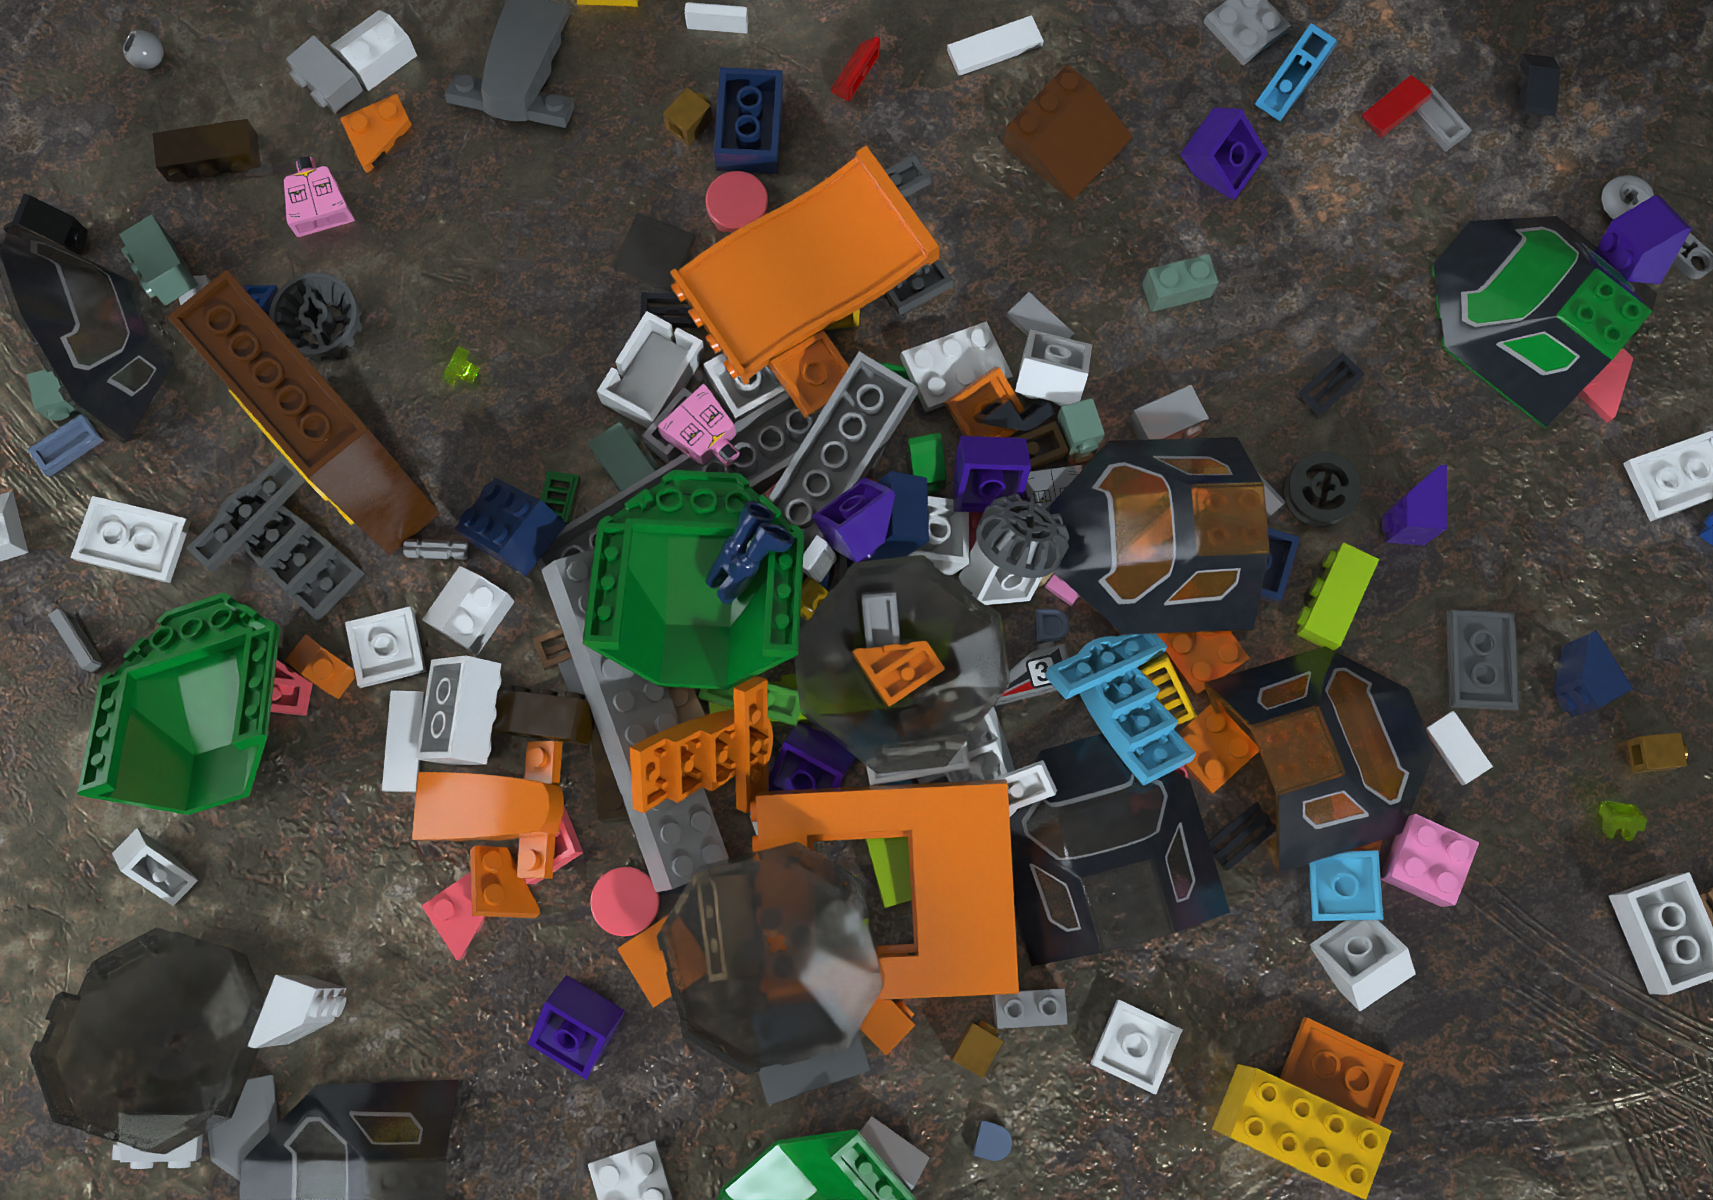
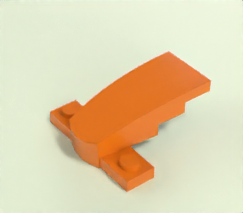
(708, 753)
(497, 808)

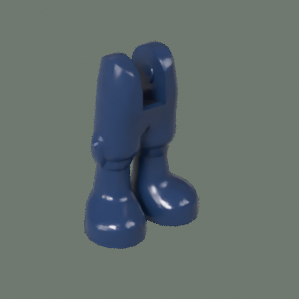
(736, 566)

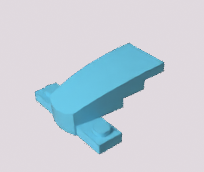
(1125, 702)

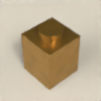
(688, 116)
(1657, 752)
(977, 1048)

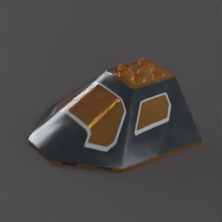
(1167, 535)
(1337, 749)

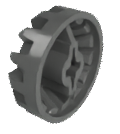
(301, 301)
(1022, 536)

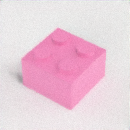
(1429, 861)

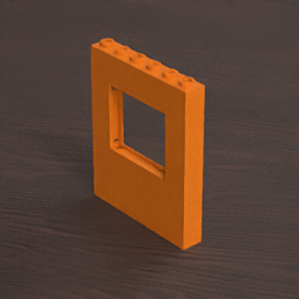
(956, 875)

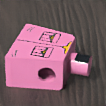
(314, 199)
(701, 429)

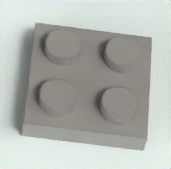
(1246, 26)

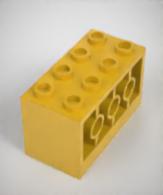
(1302, 1130)

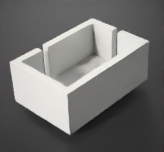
(651, 370)

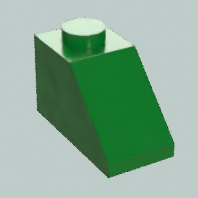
(927, 460)

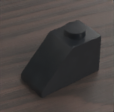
(50, 223)

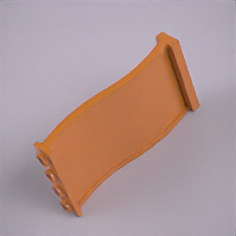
(804, 266)

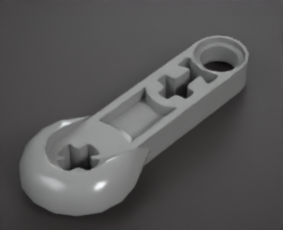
(1639, 191)

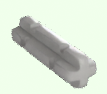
(436, 549)

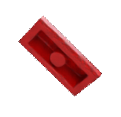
(857, 69)
(1397, 106)

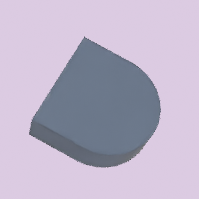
(1050, 625)
(992, 1141)

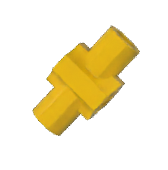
(811, 597)

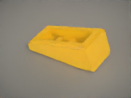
(1158, 663)

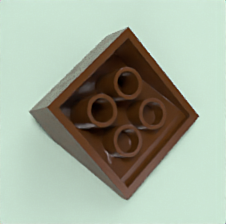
(1067, 133)

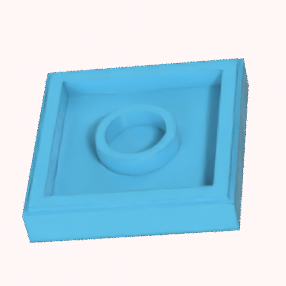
(1346, 887)

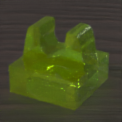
(460, 368)
(1623, 817)

